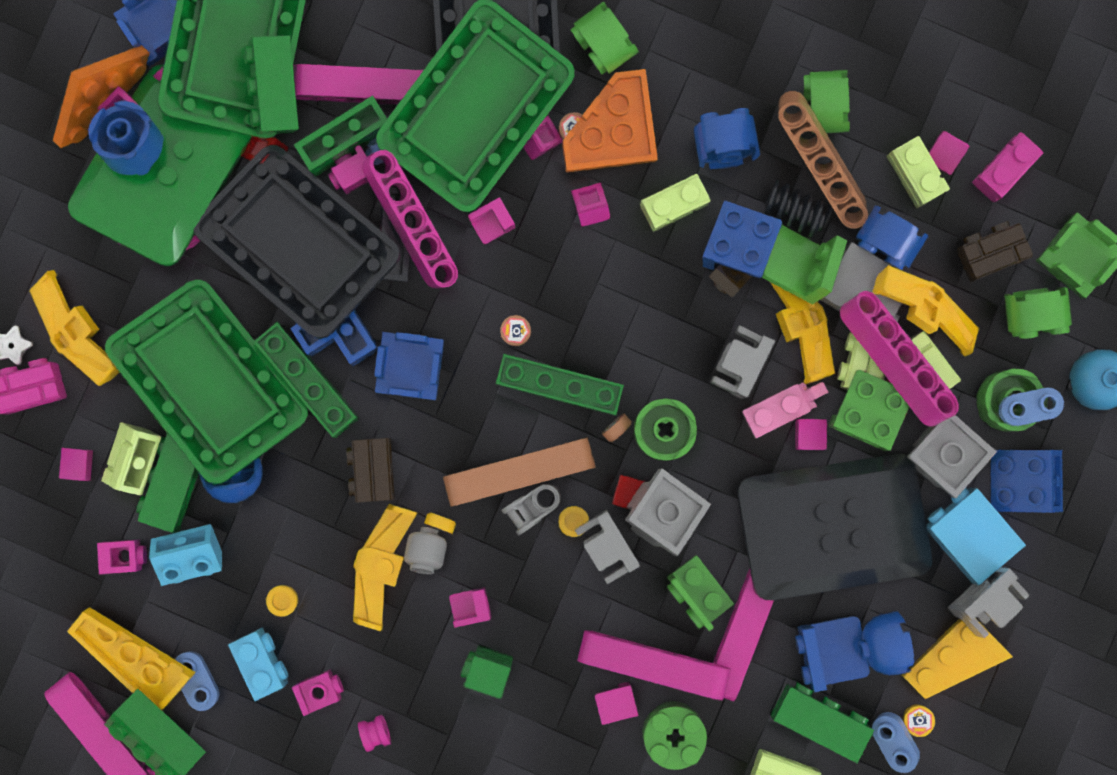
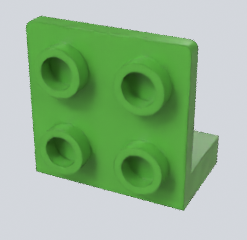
(803, 265)
(871, 411)
(700, 590)

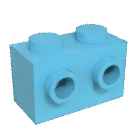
(186, 555)
(259, 663)

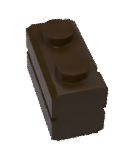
(995, 251)
(371, 470)

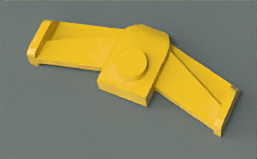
(928, 306)
(809, 325)
(71, 330)
(379, 565)

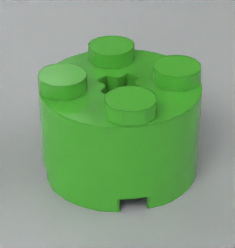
(605, 37)
(829, 99)
(1038, 311)
(998, 387)
(682, 429)
(683, 751)

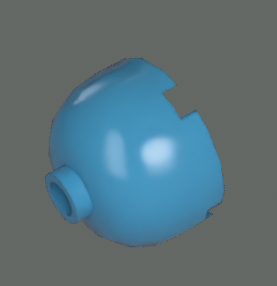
(1095, 379)

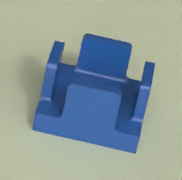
(147, 25)
(408, 365)

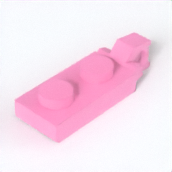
(782, 408)

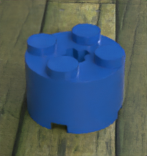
(126, 138)
(726, 139)
(891, 238)

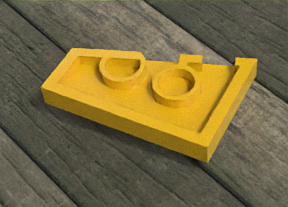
(954, 659)

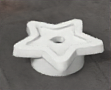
(20, 345)

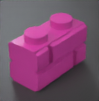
(1007, 167)
(30, 386)

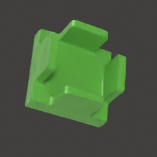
(1081, 255)

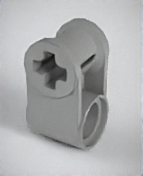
(531, 508)

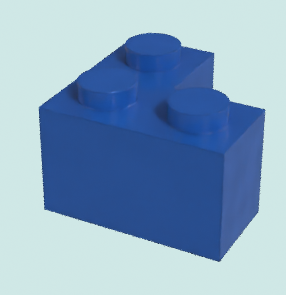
(350, 337)

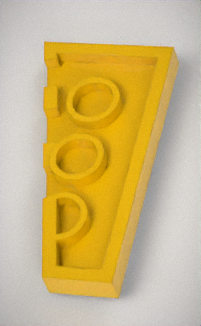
(131, 658)

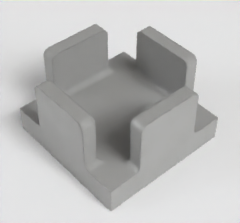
(742, 362)
(950, 455)
(666, 512)
(608, 546)
(990, 601)

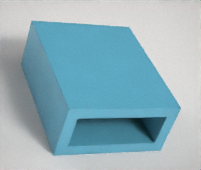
(974, 535)

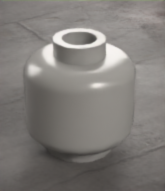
(425, 551)

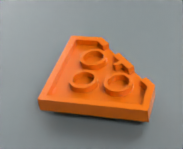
(91, 87)
(614, 127)

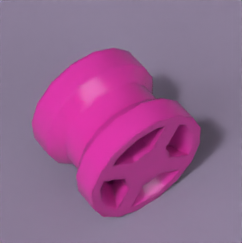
(374, 733)

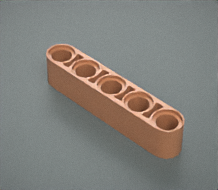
(818, 147)
(519, 472)

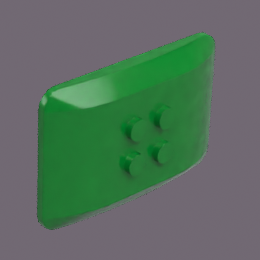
(206, 63)
(475, 105)
(159, 209)
(206, 381)

